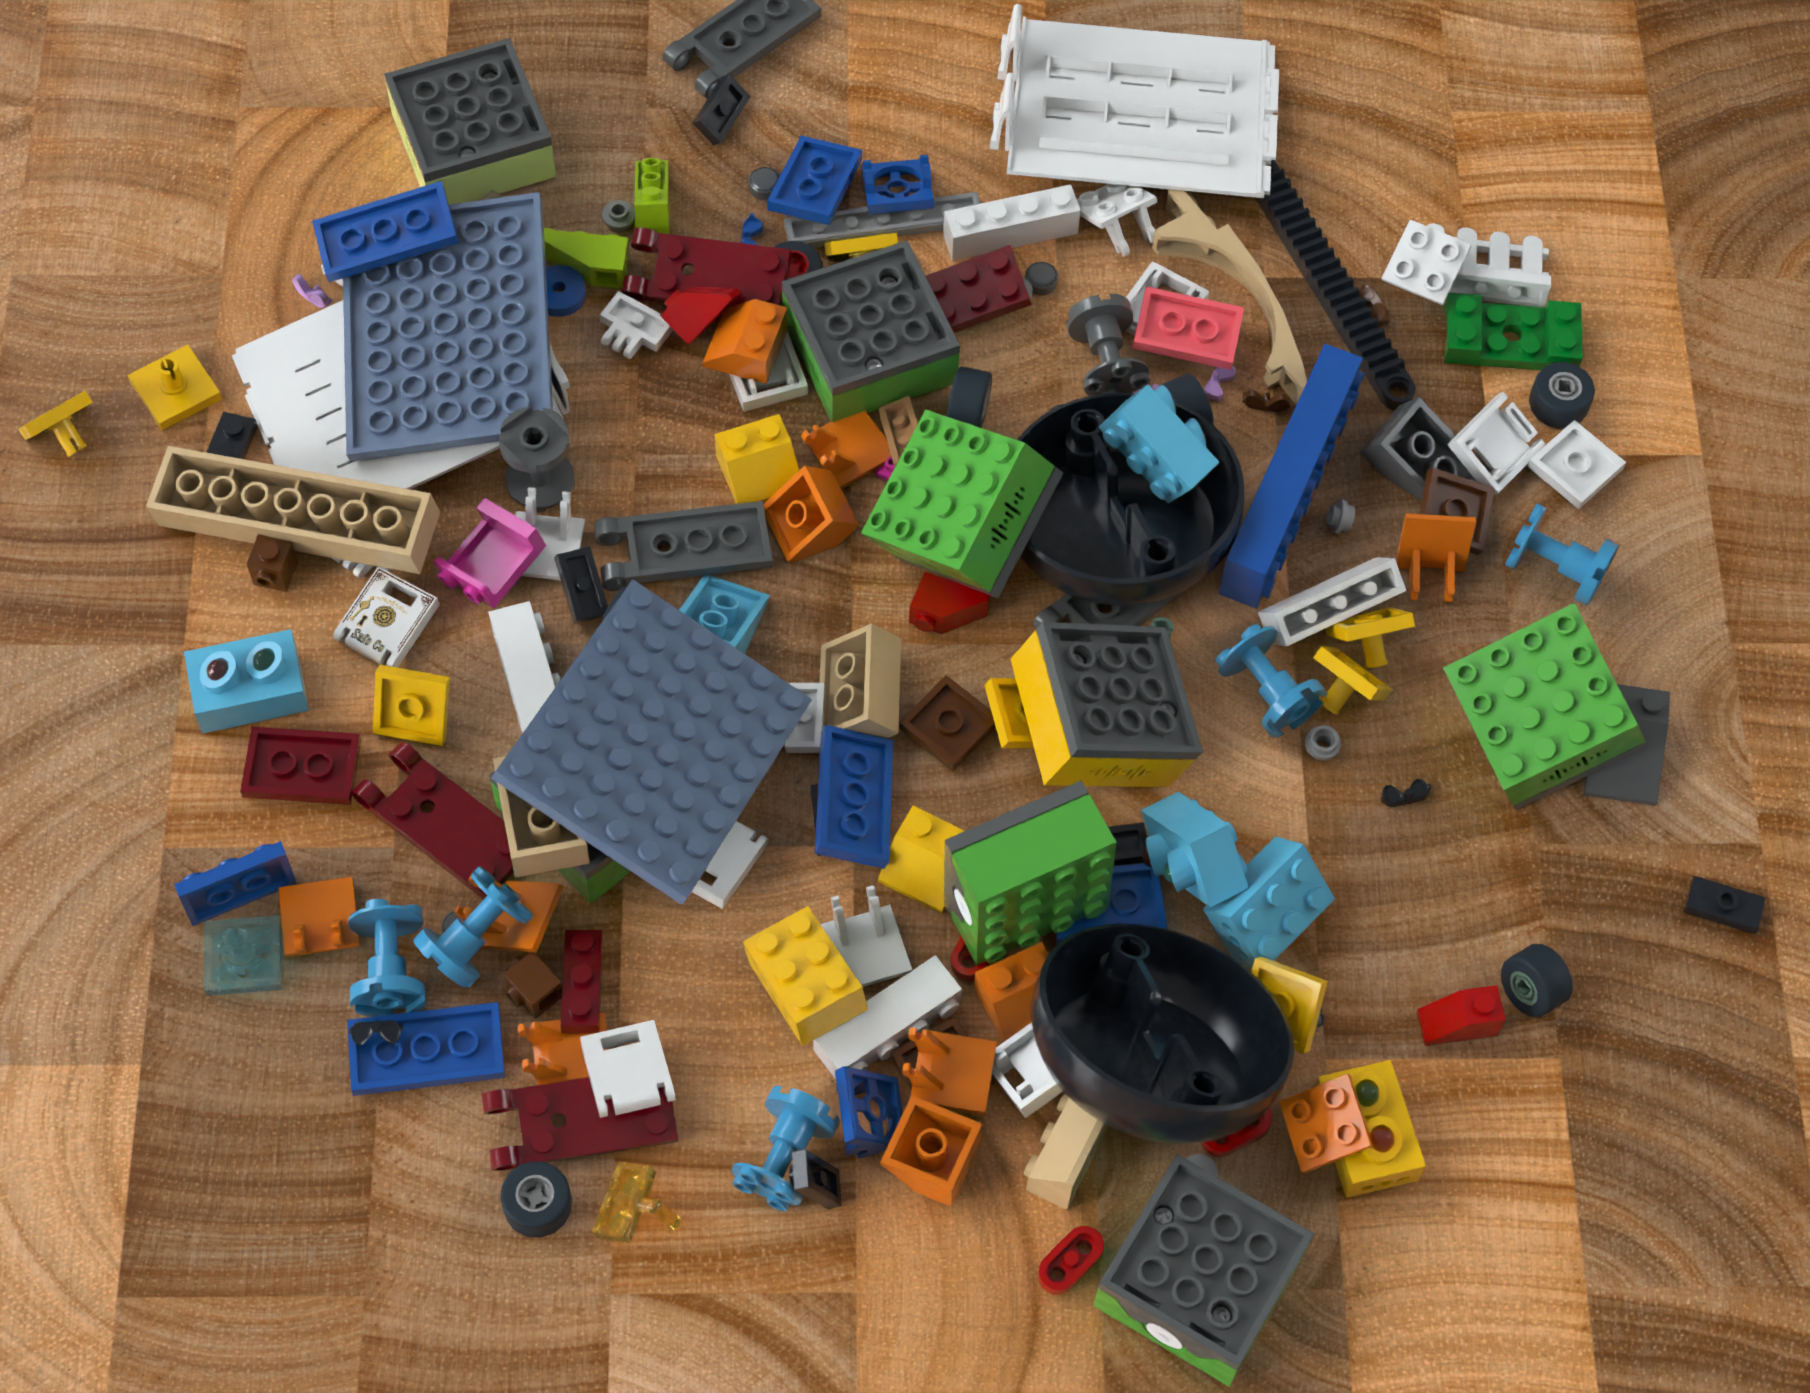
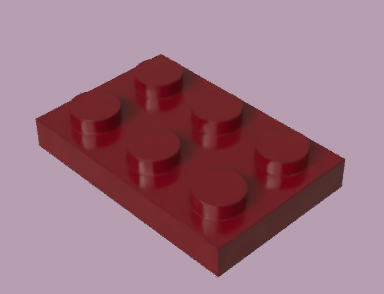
(980, 289)
(300, 765)

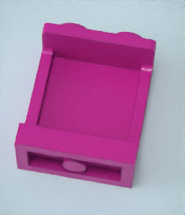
(491, 555)

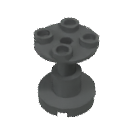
(1101, 326)
(536, 451)

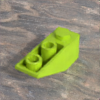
(652, 195)
(598, 258)

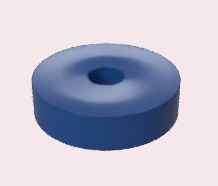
(574, 291)

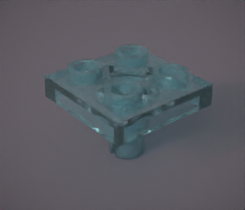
(241, 943)

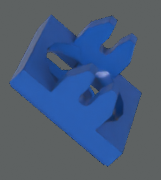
(897, 201)
(884, 1092)

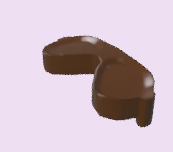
(1378, 308)
(1255, 401)

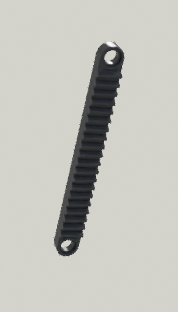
(1335, 290)

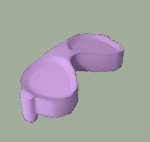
(314, 295)
(1212, 388)

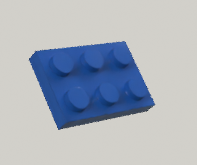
(814, 180)
(235, 883)
(1133, 900)

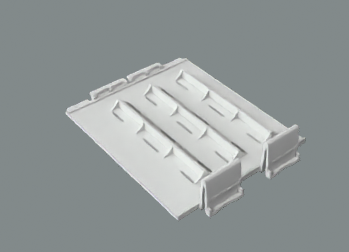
(1138, 107)
(309, 360)

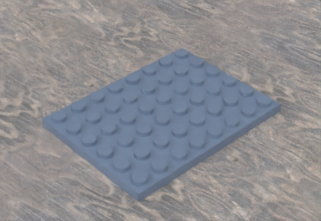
(450, 336)
(653, 741)

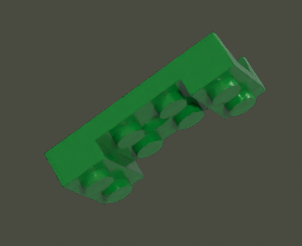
(1544, 333)

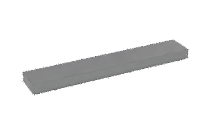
(858, 223)

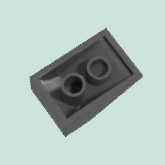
(1411, 445)
(1638, 775)

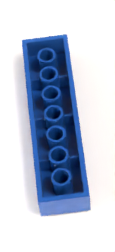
(1292, 477)

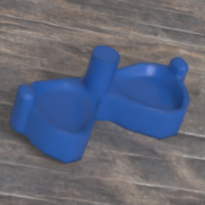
(751, 227)

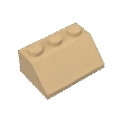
(862, 681)
(1066, 1154)

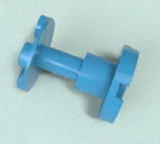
(1575, 561)
(1288, 701)
(465, 938)
(387, 982)
(798, 1120)

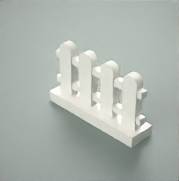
(1496, 280)

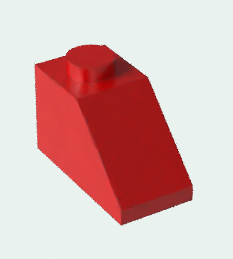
(697, 309)
(946, 605)
(1462, 1016)

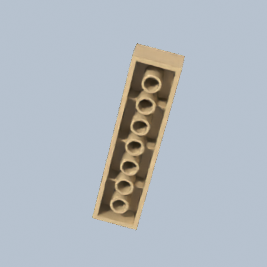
(310, 509)

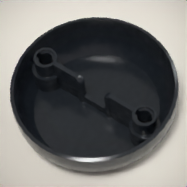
(1107, 529)
(1159, 1033)

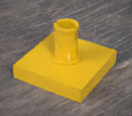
(860, 246)
(174, 387)
(59, 422)
(1369, 629)
(1350, 678)
(411, 705)
(1008, 713)
(1298, 996)

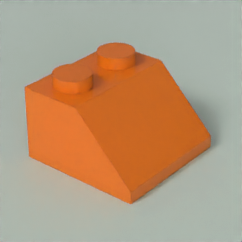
(748, 340)
(809, 514)
(1008, 989)
(932, 1150)

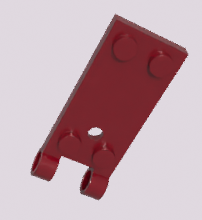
(716, 263)
(455, 834)
(584, 1130)

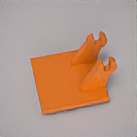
(849, 447)
(1435, 543)
(317, 916)
(511, 934)
(556, 1054)
(951, 1070)
(1326, 1123)

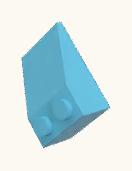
(726, 609)

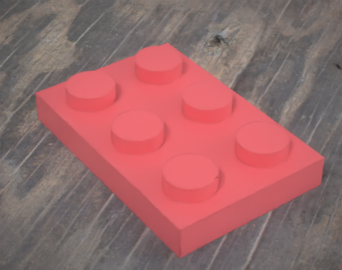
(1188, 328)

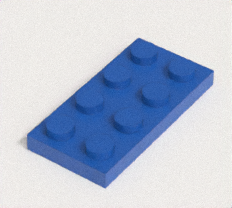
(385, 231)
(854, 797)
(432, 1050)

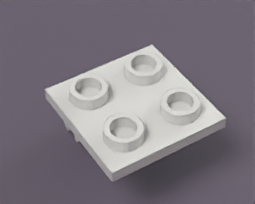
(1114, 201)
(1426, 262)
(558, 533)
(869, 941)

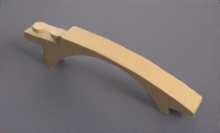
(1197, 238)

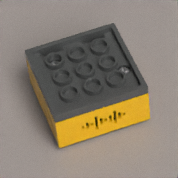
(1105, 705)

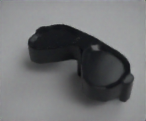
(1417, 792)
(389, 1030)

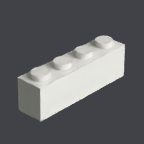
(1011, 222)
(1333, 600)
(524, 658)
(905, 1004)

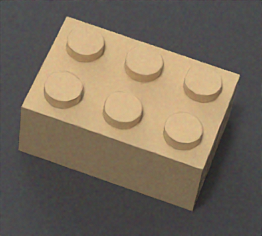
(535, 839)

